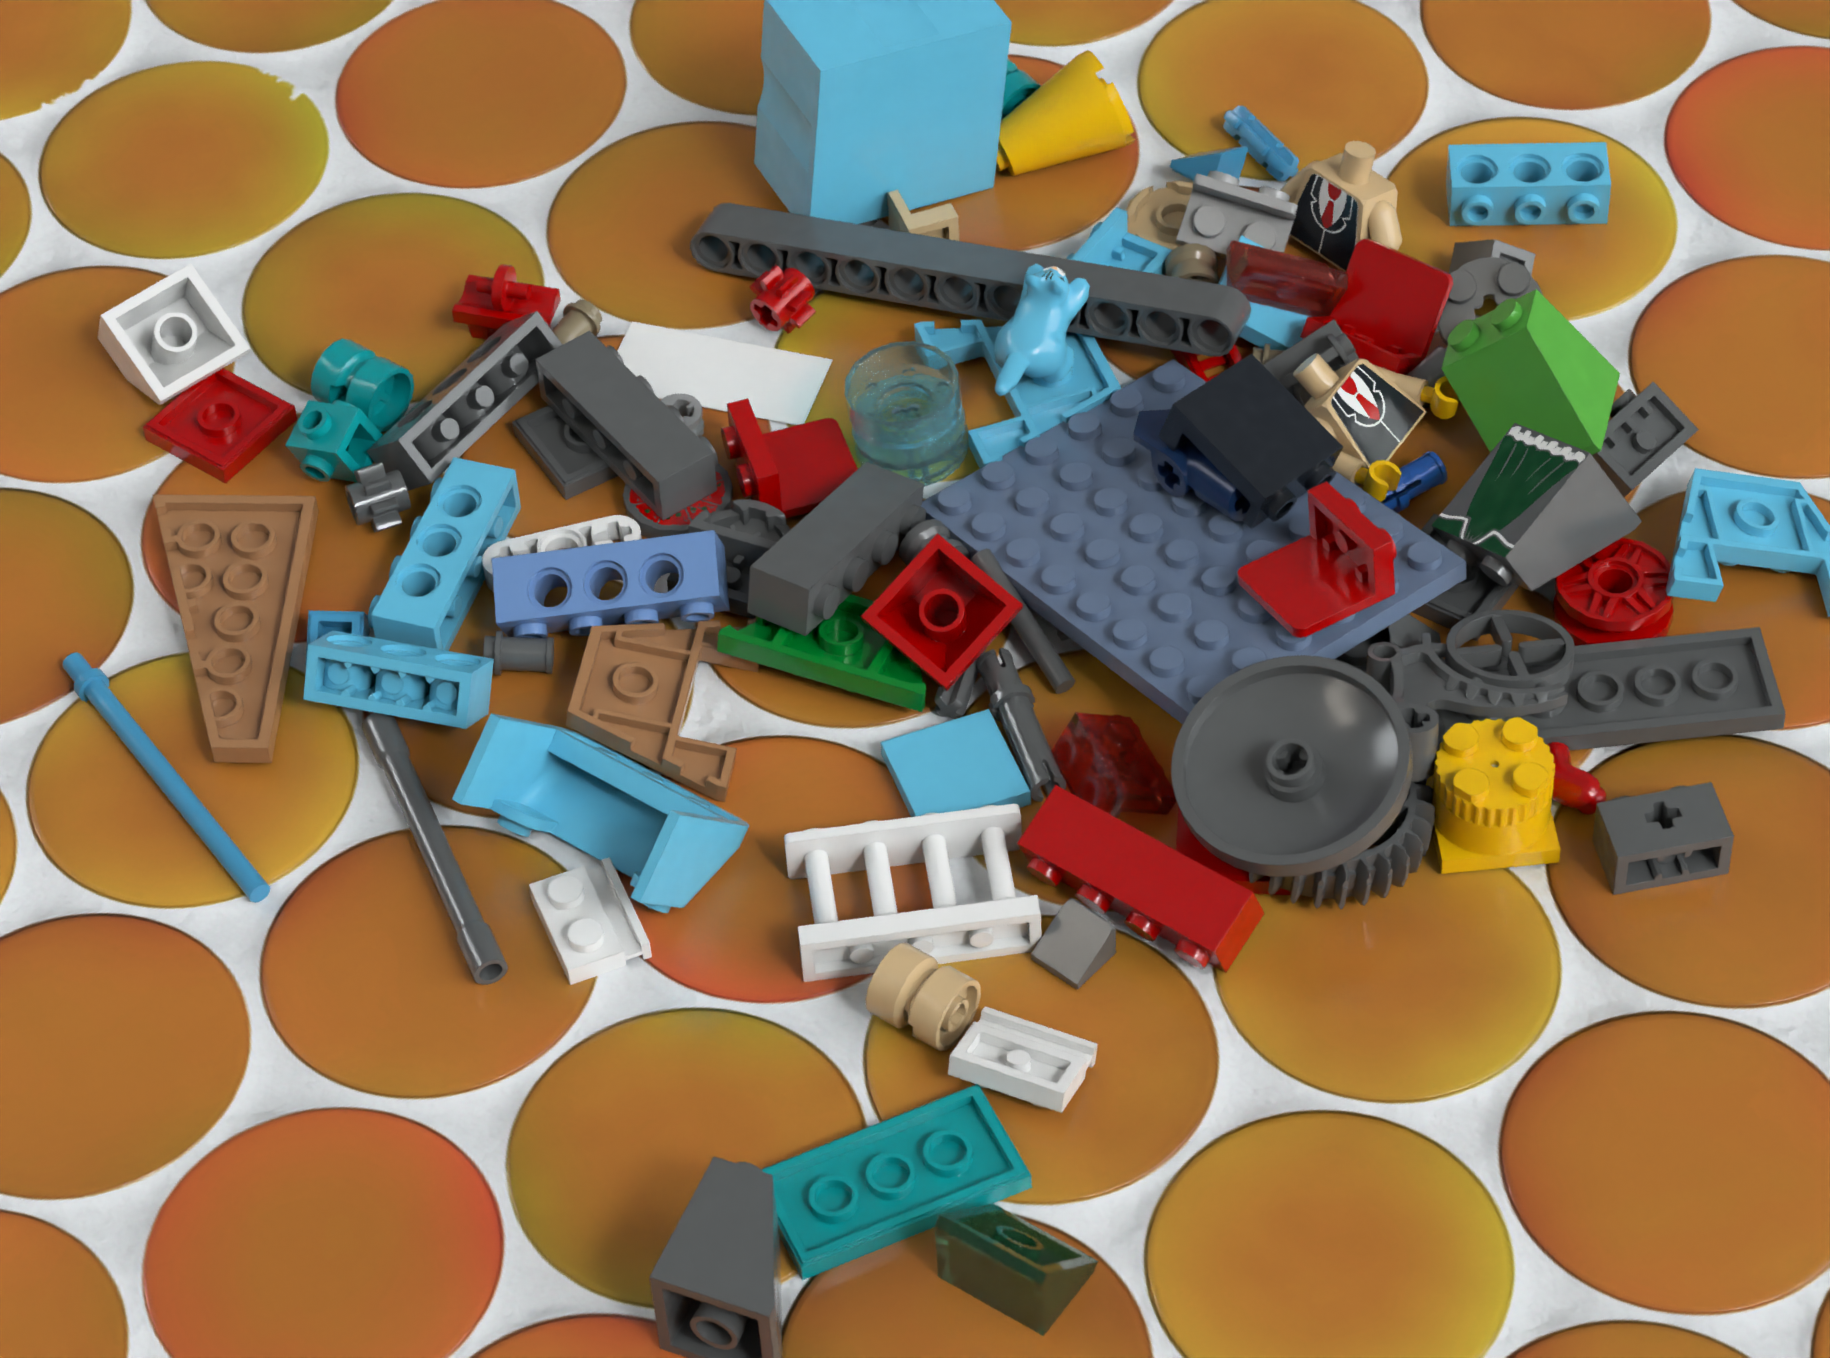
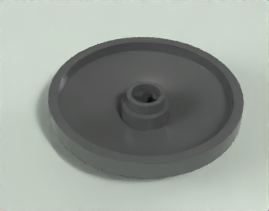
(1292, 765)

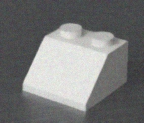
(171, 336)

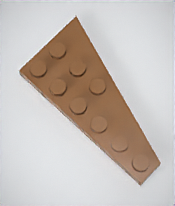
(239, 596)

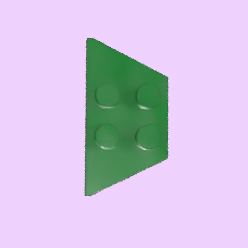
(836, 652)

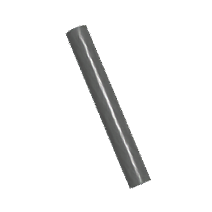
(1028, 628)

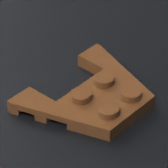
(637, 693)

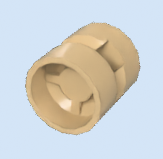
(915, 992)

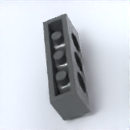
(466, 402)

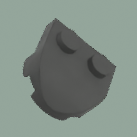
(746, 535)

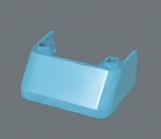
(602, 805)

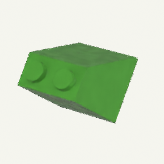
(1531, 371)

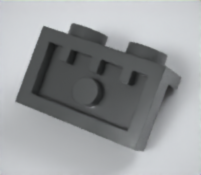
(1641, 436)

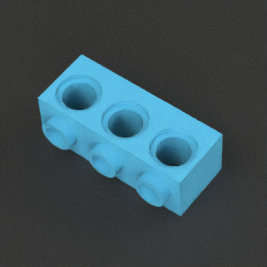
(1528, 184)
(398, 679)

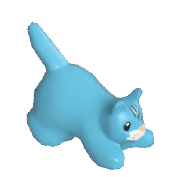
(1036, 336)

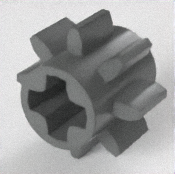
(377, 497)

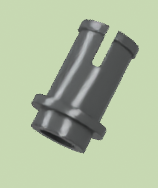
(519, 653)

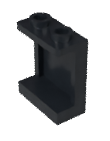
(1255, 438)

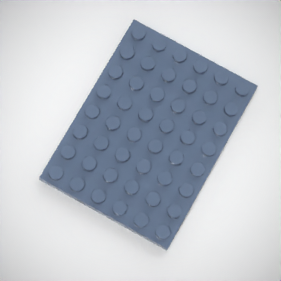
(1155, 574)

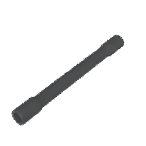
(473, 934)

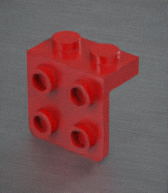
(1388, 306)
(786, 466)
(1328, 573)

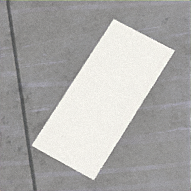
(723, 371)

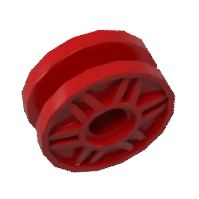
(1615, 595)

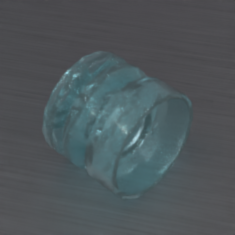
(908, 411)

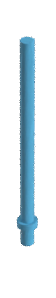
(93, 686)

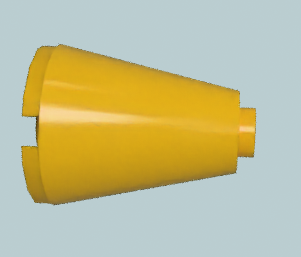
(1064, 120)

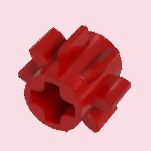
(782, 299)

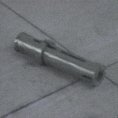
(1014, 707)

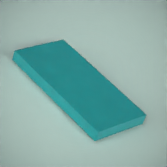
(893, 1180)

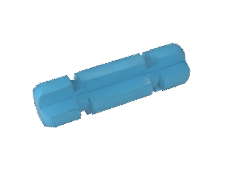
(1261, 143)

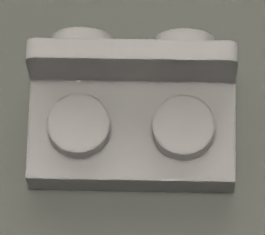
(1224, 211)

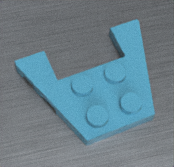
(1033, 401)
(1749, 524)

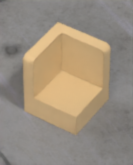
(933, 222)

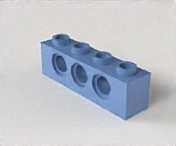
(526, 579)

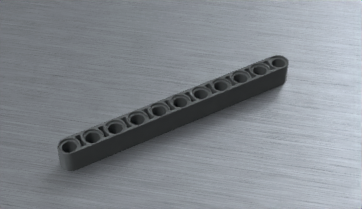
(968, 277)

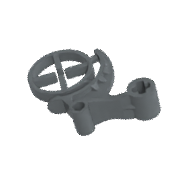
(1425, 683)

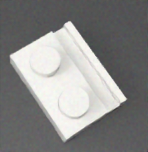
(589, 921)
(1022, 1059)

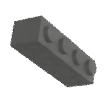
(627, 424)
(834, 549)

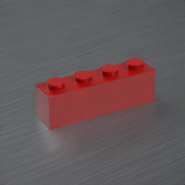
(1140, 879)

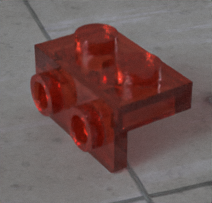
(1112, 766)

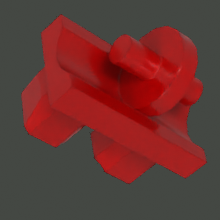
(497, 300)

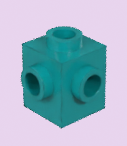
(332, 440)

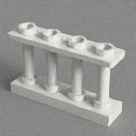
(945, 932)

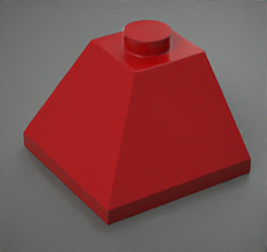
(942, 612)

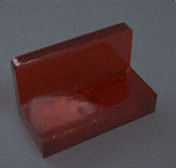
(1284, 280)

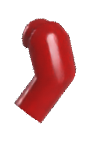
(1572, 785)

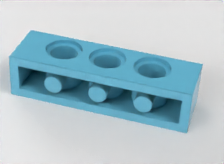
(443, 564)

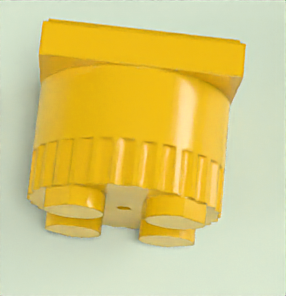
(1493, 797)

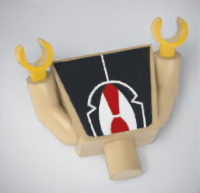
(1343, 204)
(1370, 415)

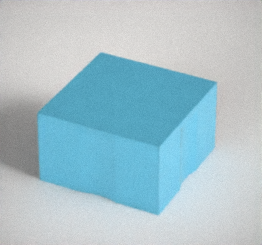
(879, 102)

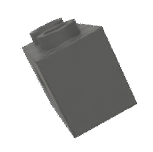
(1662, 838)

